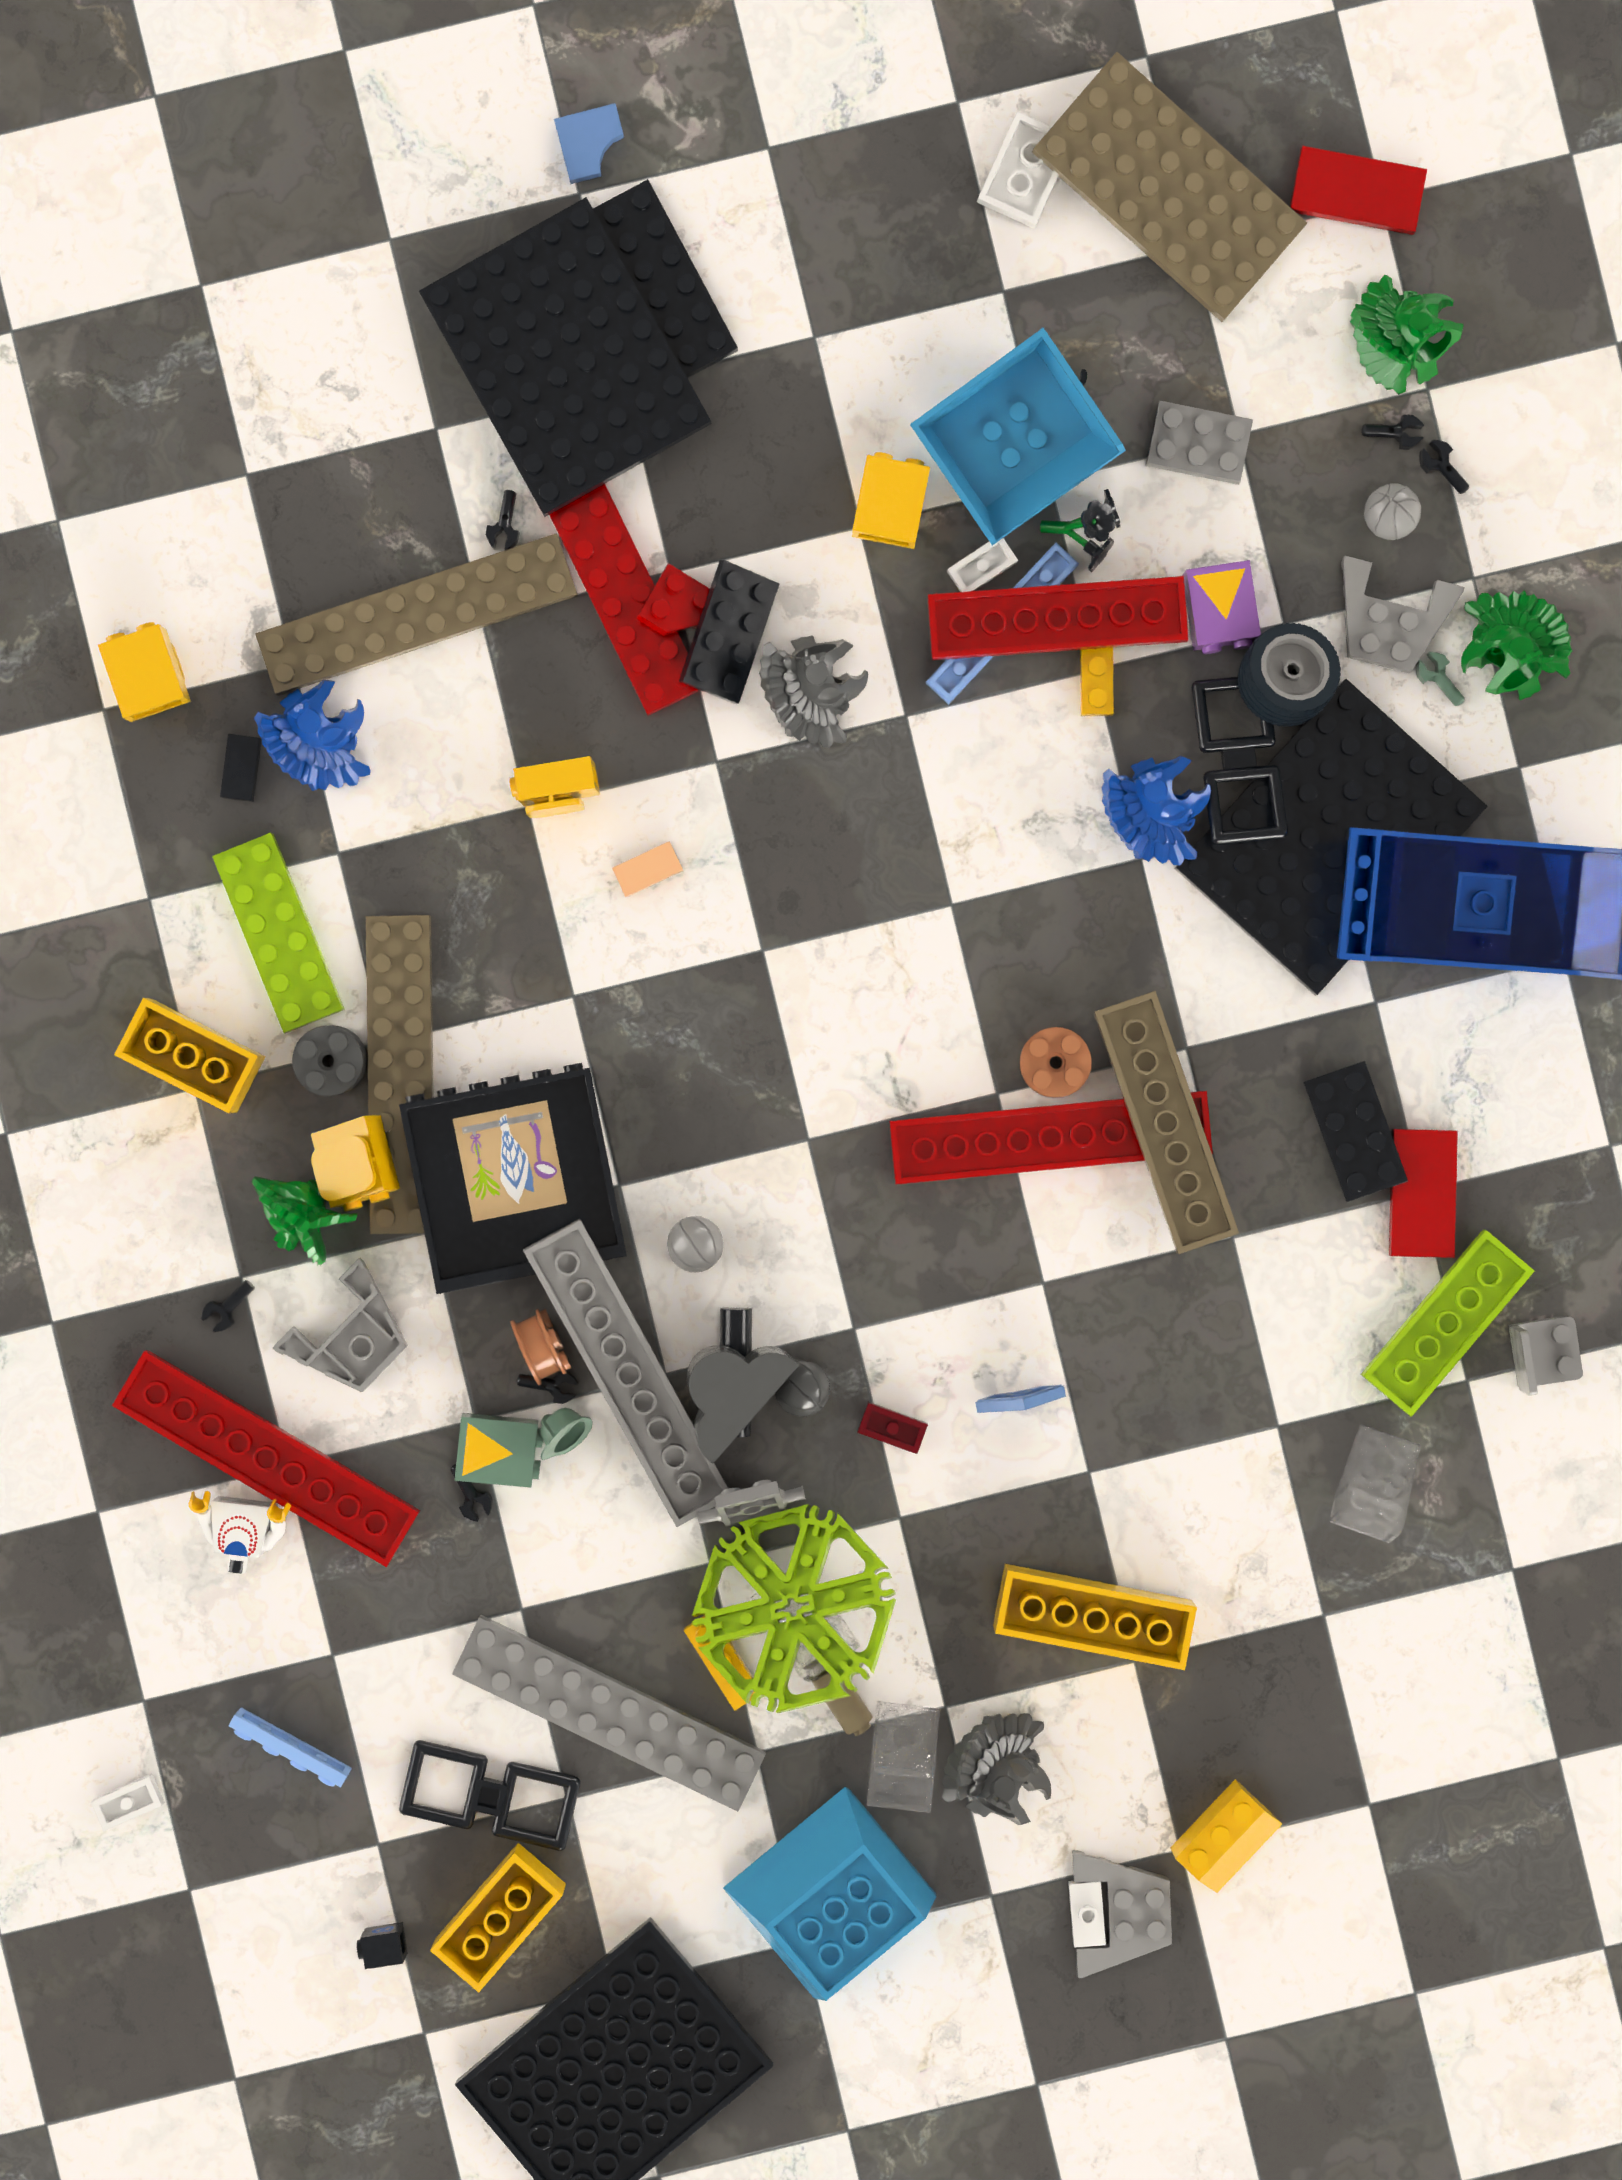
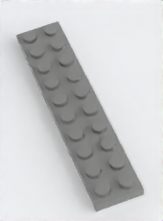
(626, 1370)
(609, 1713)

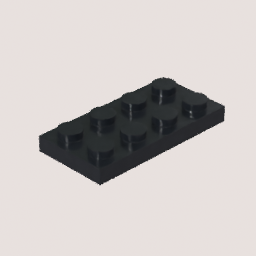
(729, 632)
(1355, 1131)

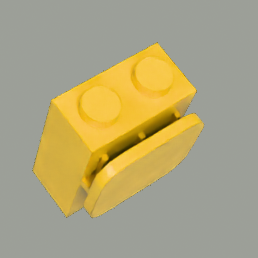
(891, 500)
(144, 671)
(555, 786)
(353, 1163)

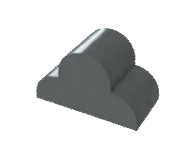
(732, 1391)

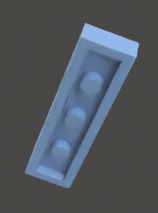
(301, 1754)

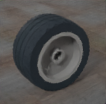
(1289, 674)

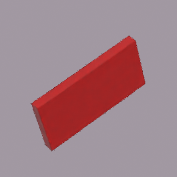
(1358, 190)
(1425, 1205)

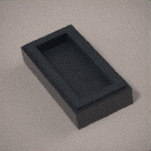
(240, 767)

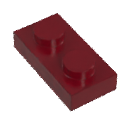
(892, 1427)

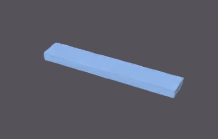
(957, 673)

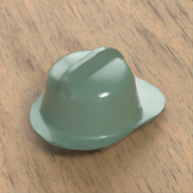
(563, 1432)

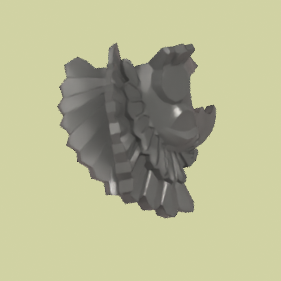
(806, 692)
(994, 1765)

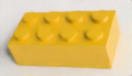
(189, 1055)
(498, 1917)

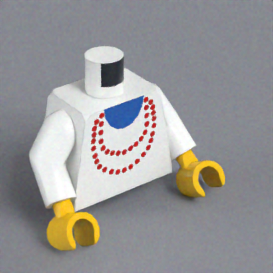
(239, 1526)

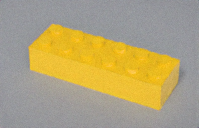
(1094, 1616)

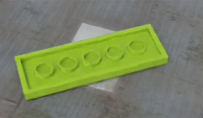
(278, 932)
(1447, 1322)

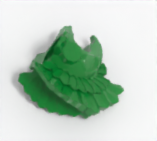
(1395, 333)
(1519, 638)
(297, 1214)

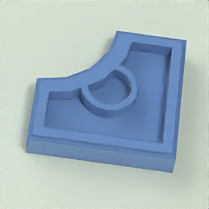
(586, 138)
(1020, 1399)

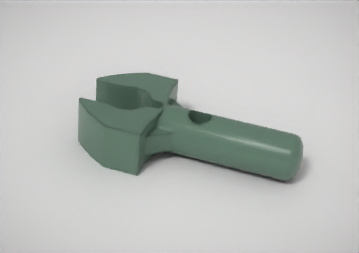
(1439, 677)

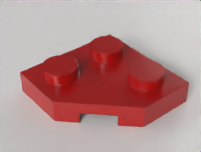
(674, 602)

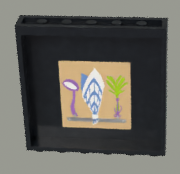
(507, 1171)

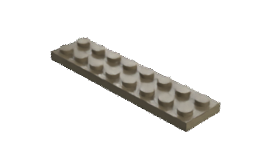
(1166, 1122)

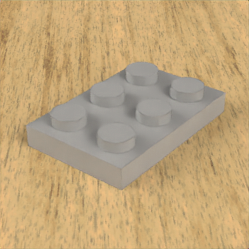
(1199, 442)

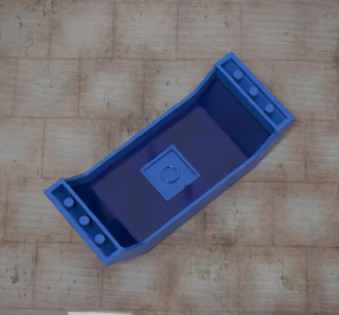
(1482, 903)

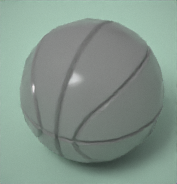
(1392, 511)
(695, 1244)

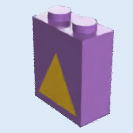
(1221, 606)

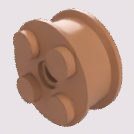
(1074, 1060)
(540, 1346)

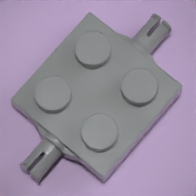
(744, 1504)

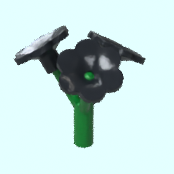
(1097, 523)

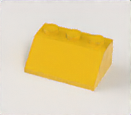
(1225, 1836)

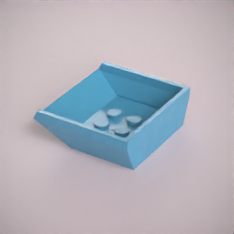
(1018, 436)
(832, 1895)

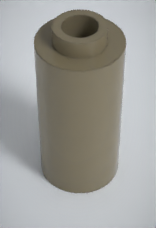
(848, 1711)

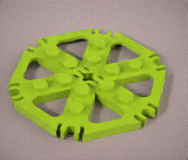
(773, 1586)

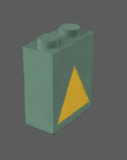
(498, 1450)

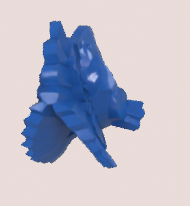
(313, 745)
(1149, 813)

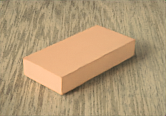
(647, 869)

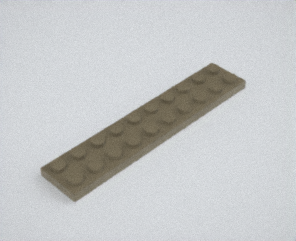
(416, 614)
(398, 1048)

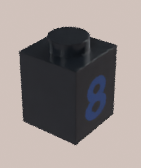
(382, 1946)

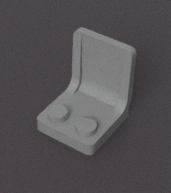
(1545, 1352)

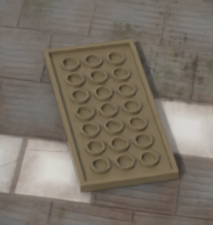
(1169, 187)

